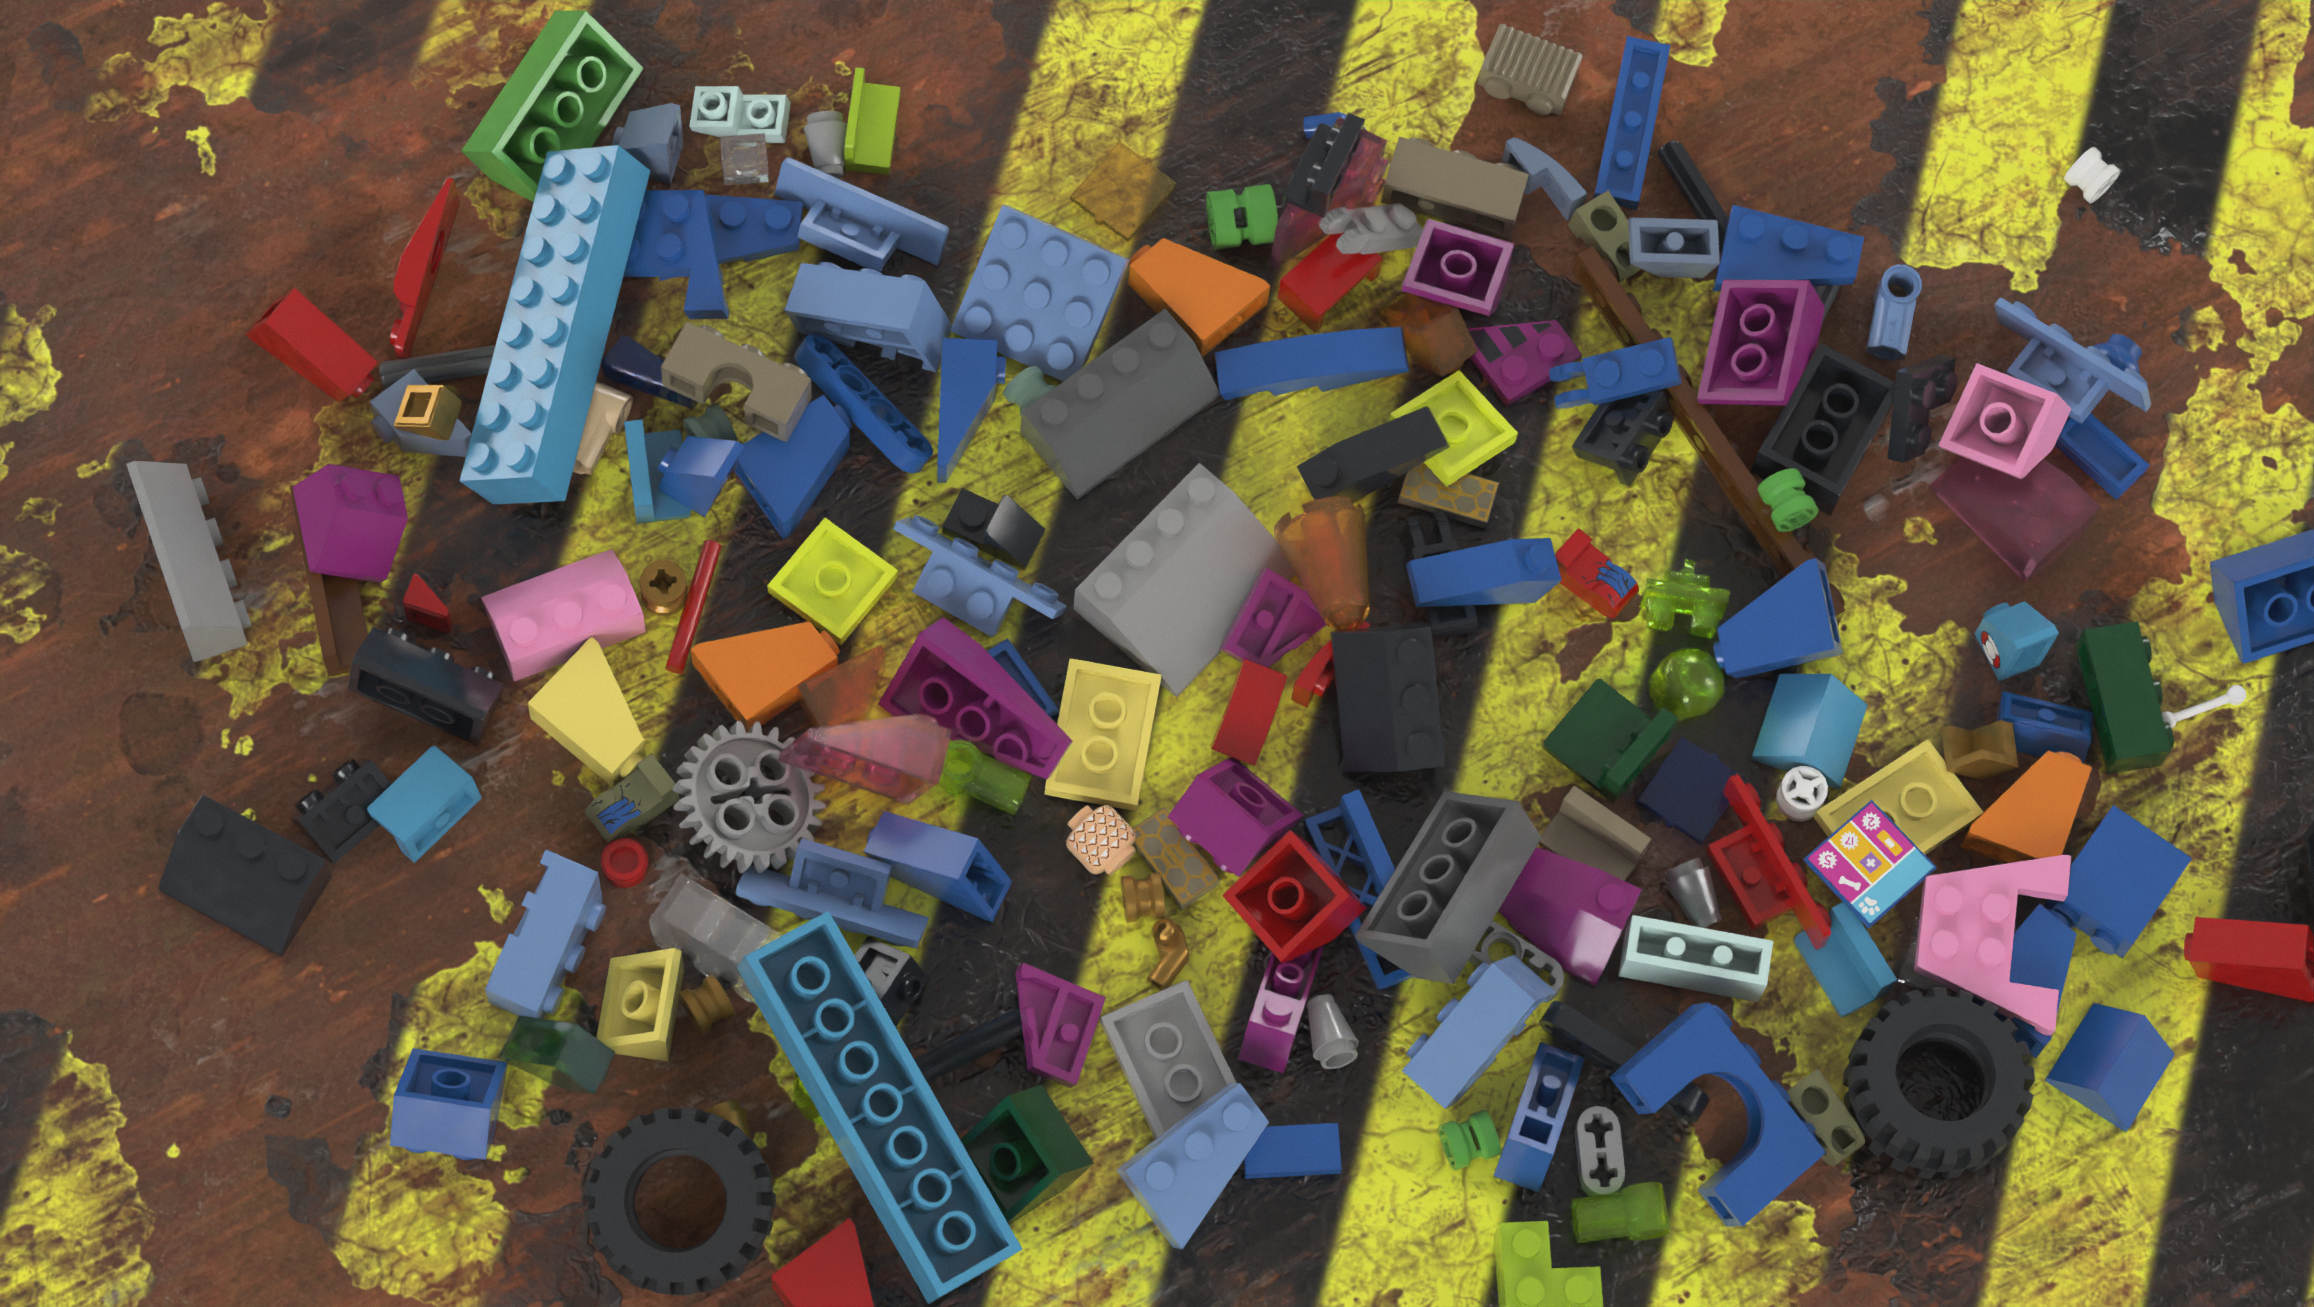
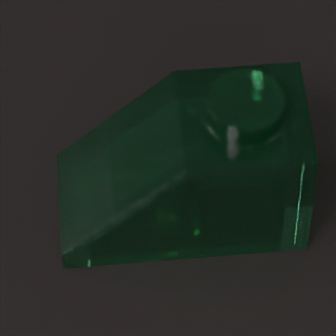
(557, 1053)

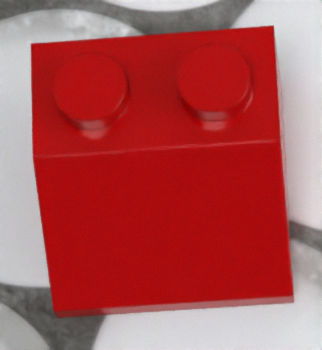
(1293, 899)

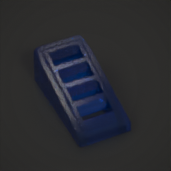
(641, 370)

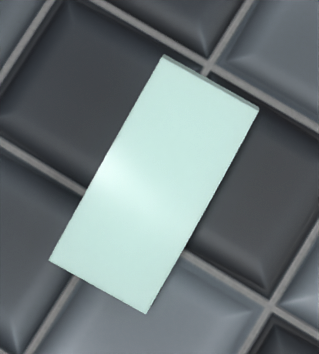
(728, 112)

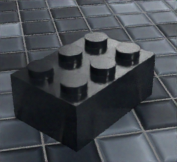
(1827, 425)

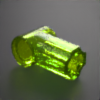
(987, 780)
(1634, 1212)

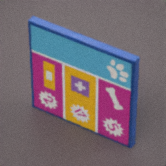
(1870, 864)

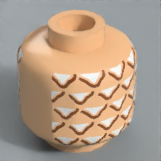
(1101, 839)

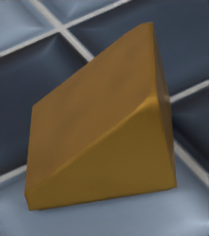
(428, 411)

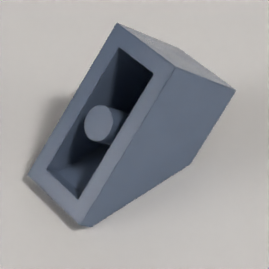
(653, 139)
(1674, 246)
(385, 410)

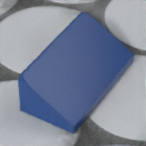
(2046, 725)

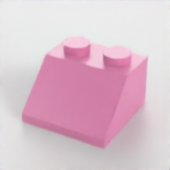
(2004, 422)

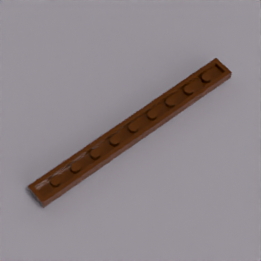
(1696, 420)

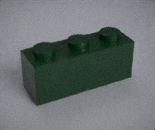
(2124, 697)

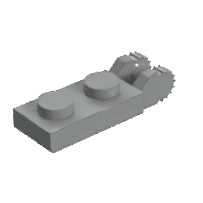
(1373, 228)

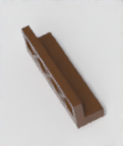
(336, 612)

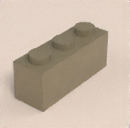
(1455, 187)

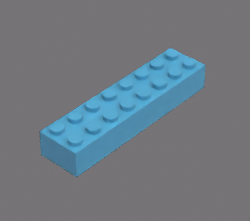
(555, 326)
(878, 1107)

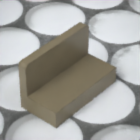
(1594, 836)

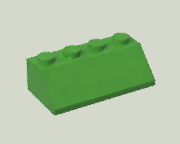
(552, 101)

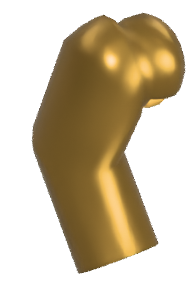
(1172, 953)

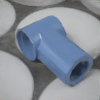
(1893, 314)

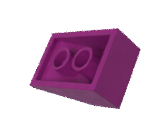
(1760, 341)

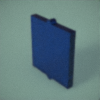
(1689, 790)

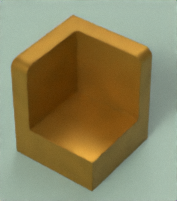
(1981, 751)

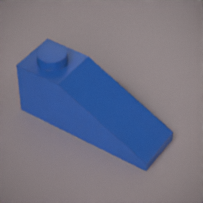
(966, 395)
(1486, 574)
(1539, 1117)

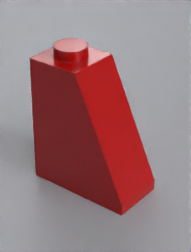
(313, 346)
(2254, 955)
(826, 1273)

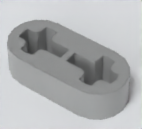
(1610, 1152)

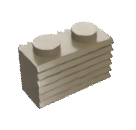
(1529, 70)

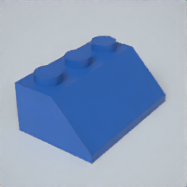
(2267, 596)

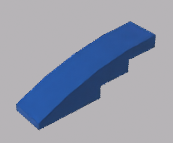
(1312, 360)

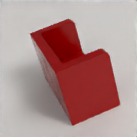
(1324, 280)

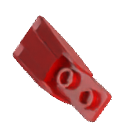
(420, 267)

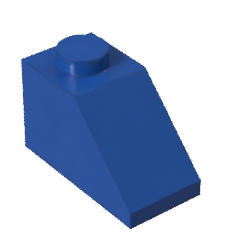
(698, 471)

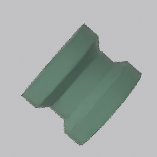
(1027, 387)
(710, 425)

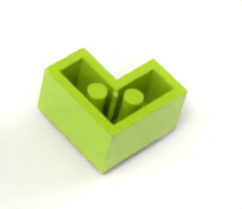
(1527, 1275)

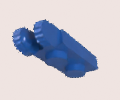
(1620, 374)

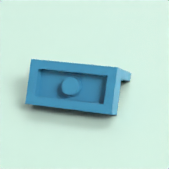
(644, 457)
(425, 802)
(1848, 964)

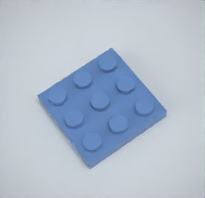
(1040, 293)

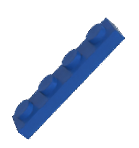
(1632, 121)

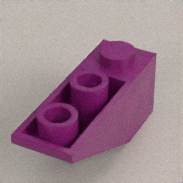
(1279, 1010)

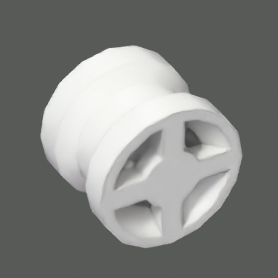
(2092, 175)
(1808, 785)

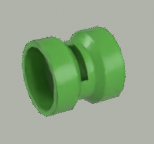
(1788, 500)
(1469, 1140)

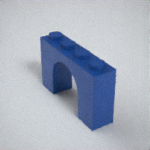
(1776, 1141)

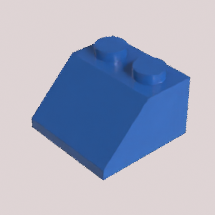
(447, 1104)

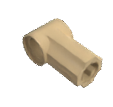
(605, 416)

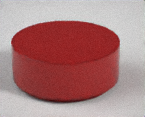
(624, 862)

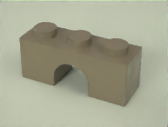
(706, 359)

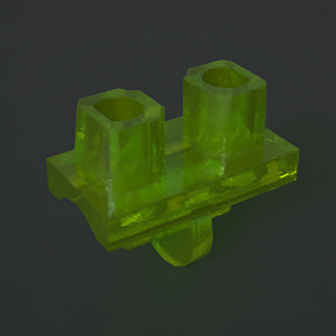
(1684, 594)

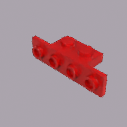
(1760, 872)

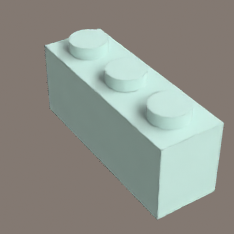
(1695, 958)

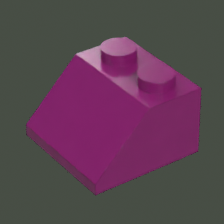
(1459, 267)
(351, 521)
(1233, 815)

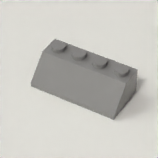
(189, 557)

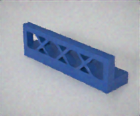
(1371, 856)

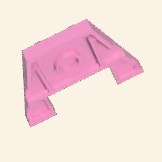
(1970, 933)

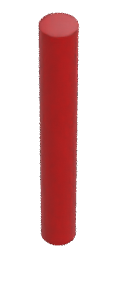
(693, 607)

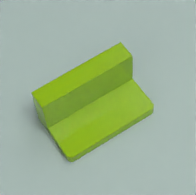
(871, 126)

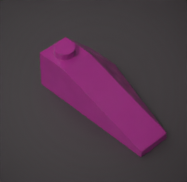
(976, 698)
(1570, 911)

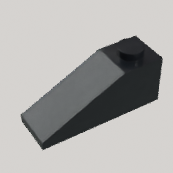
(1374, 457)

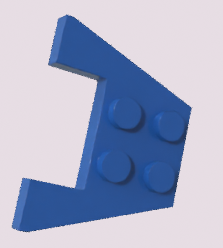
(679, 240)

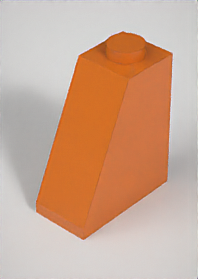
(1197, 291)
(761, 670)
(2033, 814)

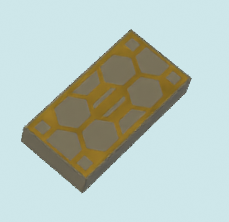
(1464, 500)
(1180, 864)

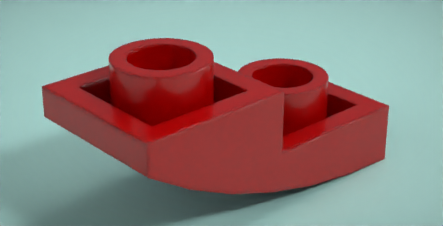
(1316, 675)
(1249, 711)

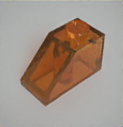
(1432, 331)
(843, 692)

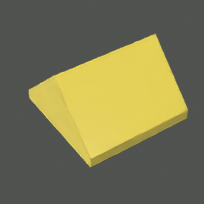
(642, 1003)

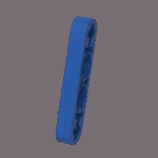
(863, 403)

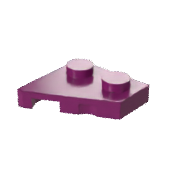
(1271, 621)

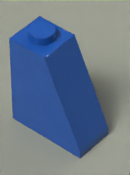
(791, 474)
(1782, 626)
(940, 863)
(2042, 960)

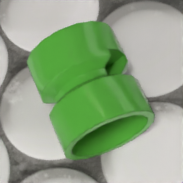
(1257, 214)

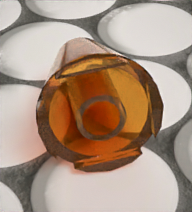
(1329, 558)

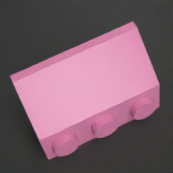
(557, 612)

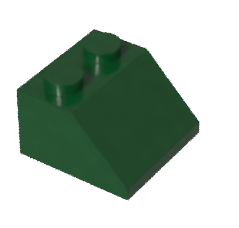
(1025, 1152)

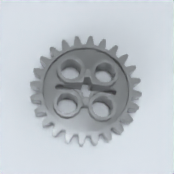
(758, 837)

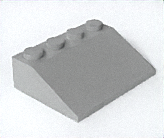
(1180, 579)

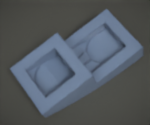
(1545, 173)

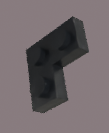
(1915, 394)

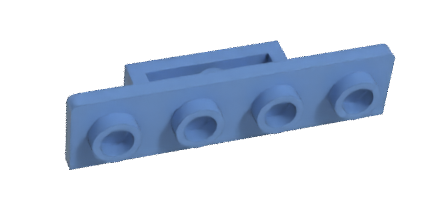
(856, 221)
(2065, 367)
(969, 584)
(838, 882)

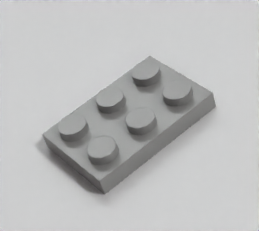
(1167, 1055)

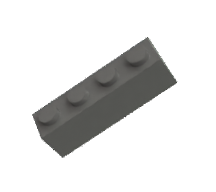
(1119, 404)
(1450, 885)

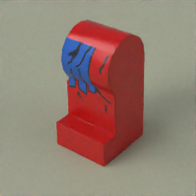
(1594, 576)

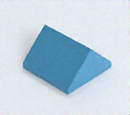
(1810, 724)

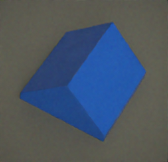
(2112, 1063)

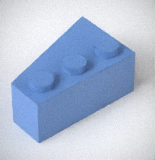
(869, 308)
(547, 939)
(1475, 1029)
(1193, 1162)

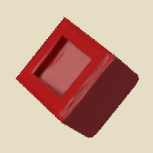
(425, 607)

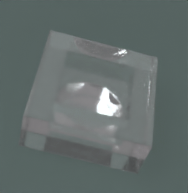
(744, 159)

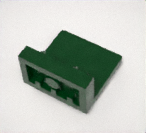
(1608, 739)

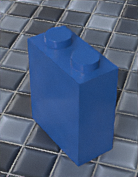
(2119, 882)

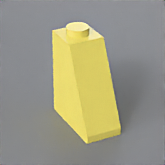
(590, 715)

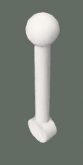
(2234, 696)

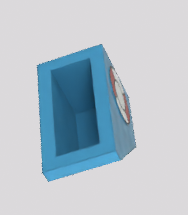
(2014, 638)

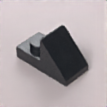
(995, 528)

